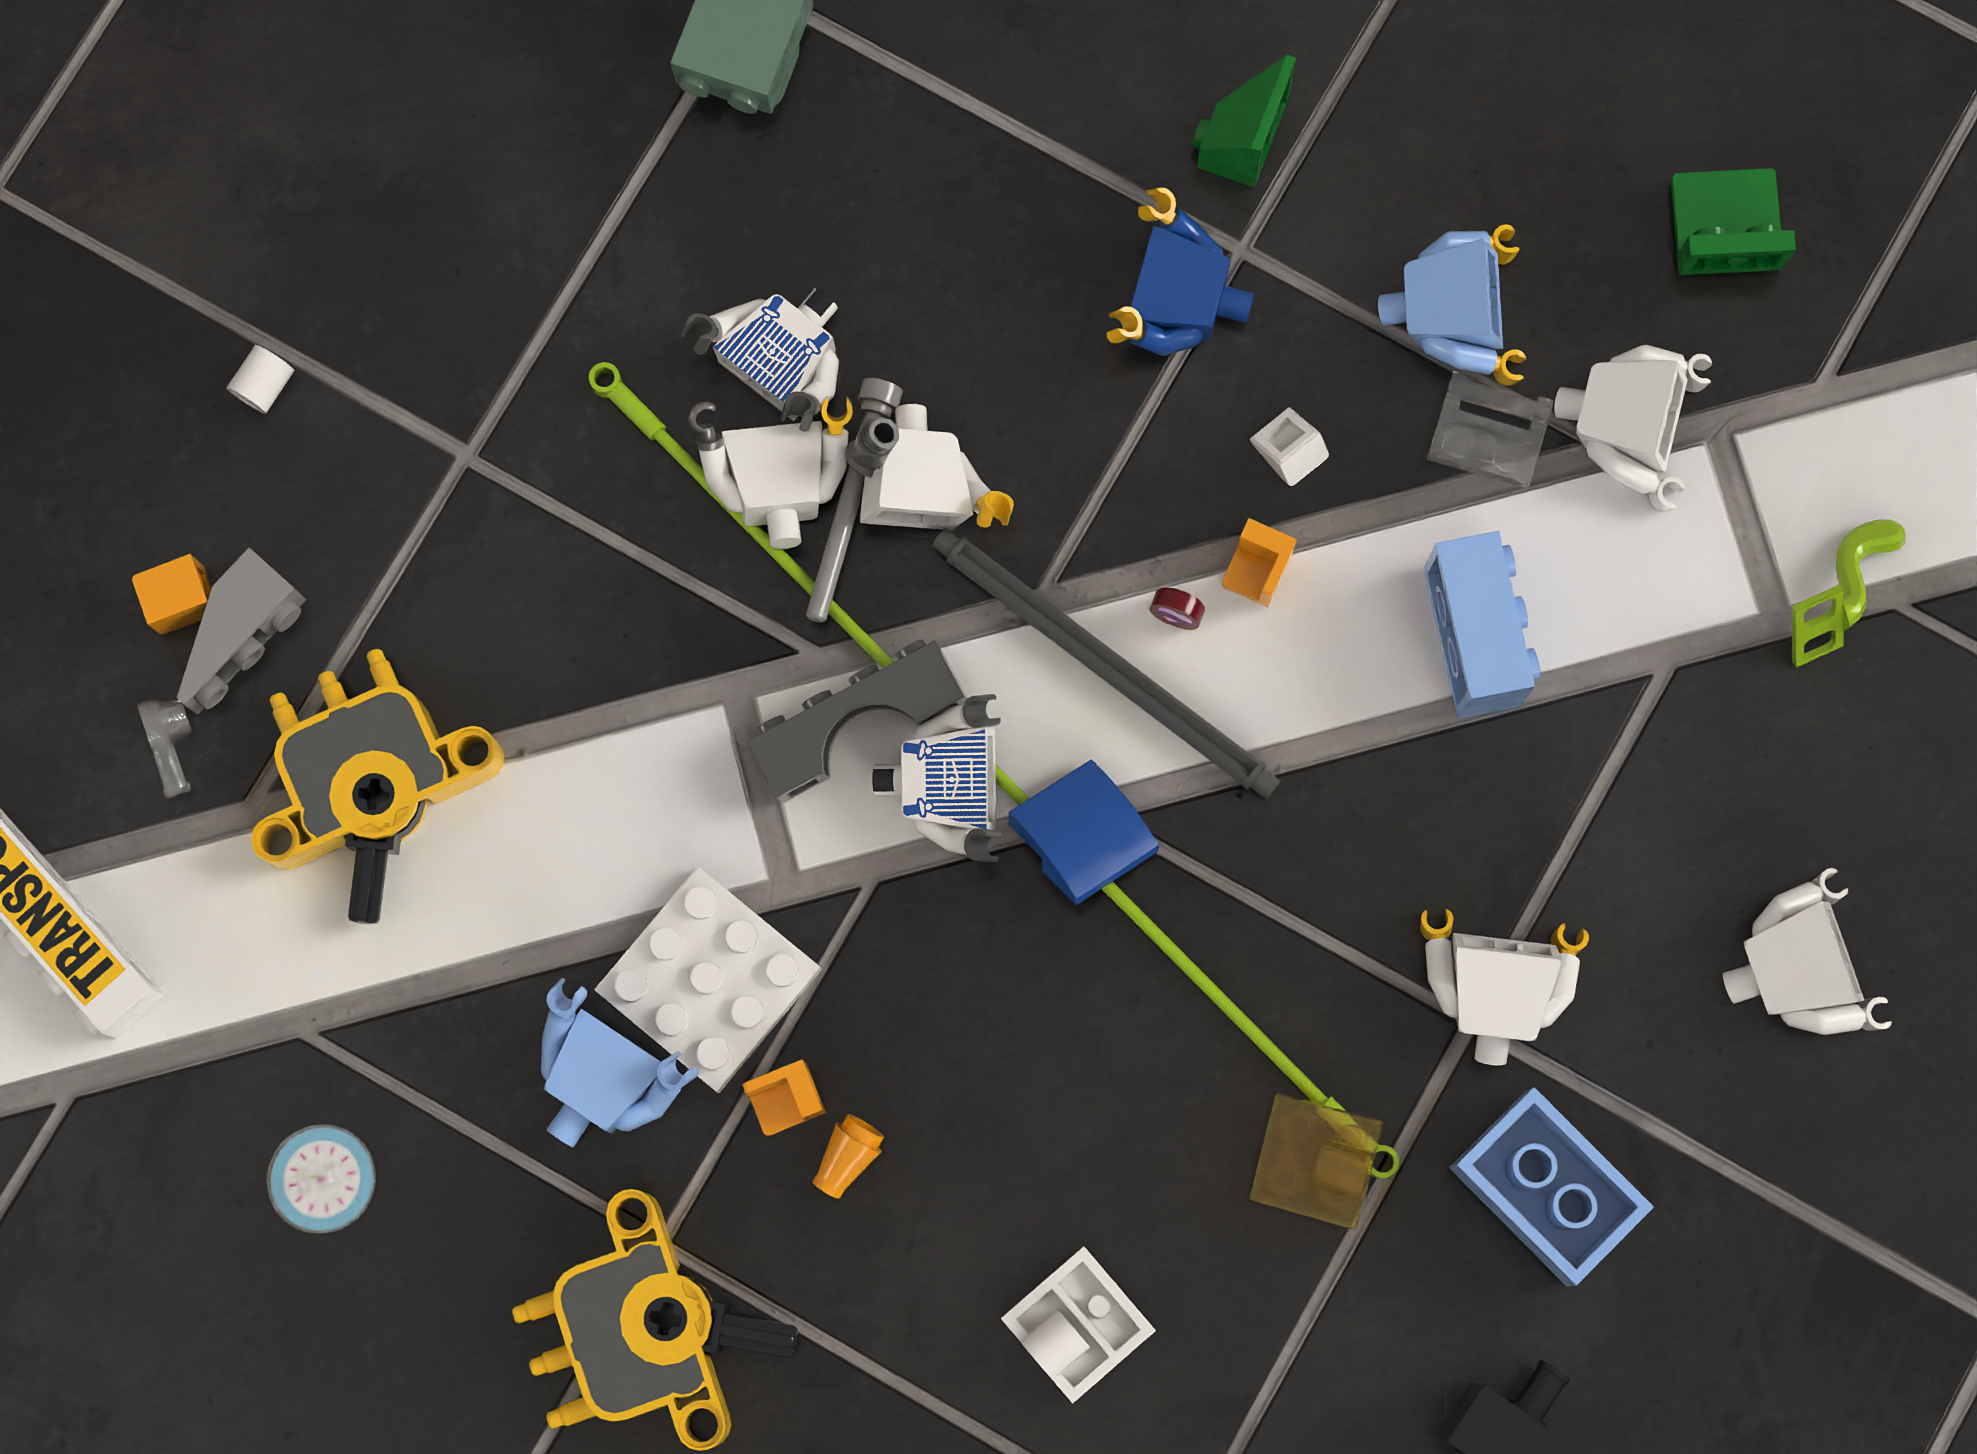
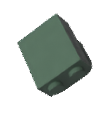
(741, 50)

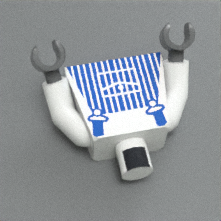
(775, 350)
(949, 779)

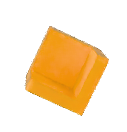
(1258, 562)
(173, 593)
(784, 1098)

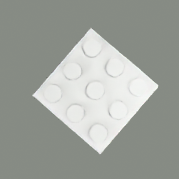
(708, 979)

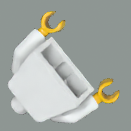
(1500, 984)

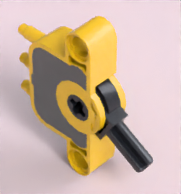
(352, 754)
(621, 1350)

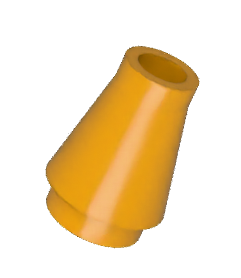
(848, 1154)

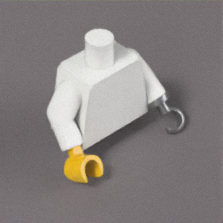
(774, 471)

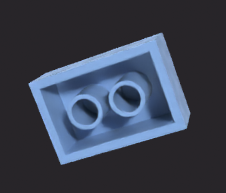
(1481, 624)
(1551, 1187)

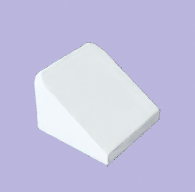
(1290, 446)

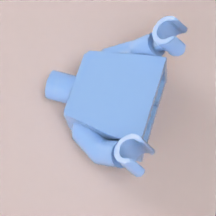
(601, 1072)

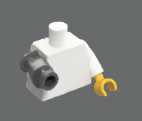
(919, 476)

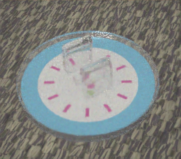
(321, 1179)

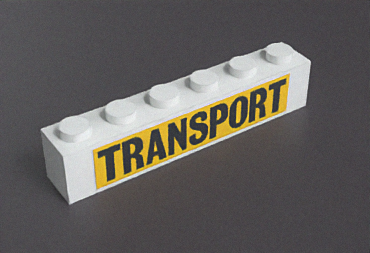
(68, 940)

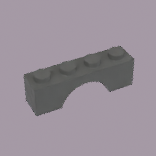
(798, 750)

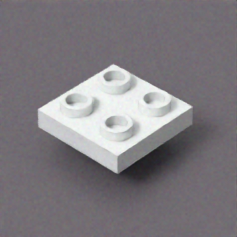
(1078, 1324)

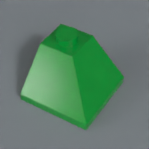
(1245, 125)

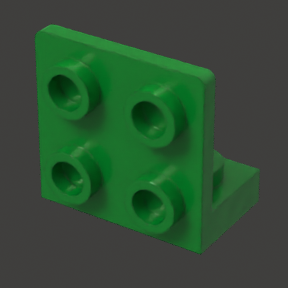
(1729, 222)

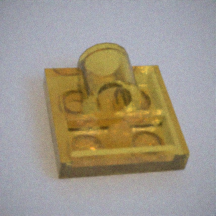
(1316, 1160)

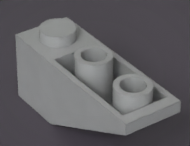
(238, 620)

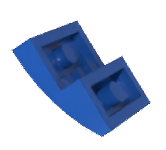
(1083, 831)

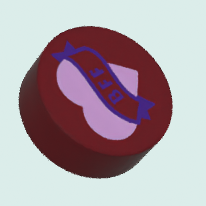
(1177, 608)

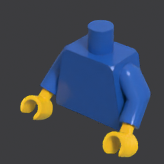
(1178, 285)

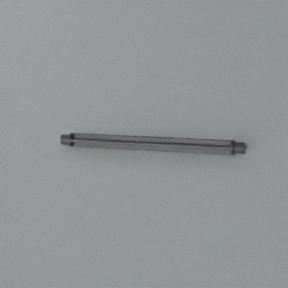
(1106, 663)

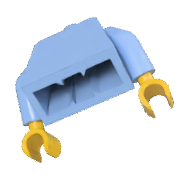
(1456, 302)

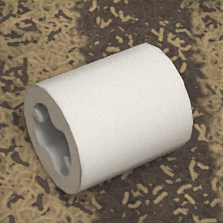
(260, 379)

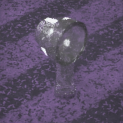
(165, 725)

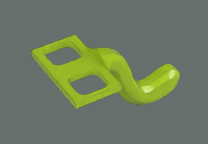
(1848, 596)

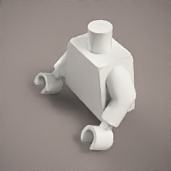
(1632, 415)
(1804, 964)

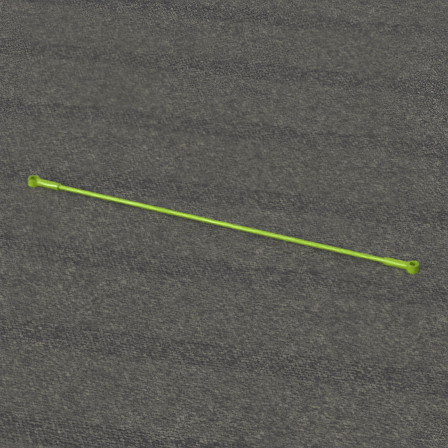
(655, 430)

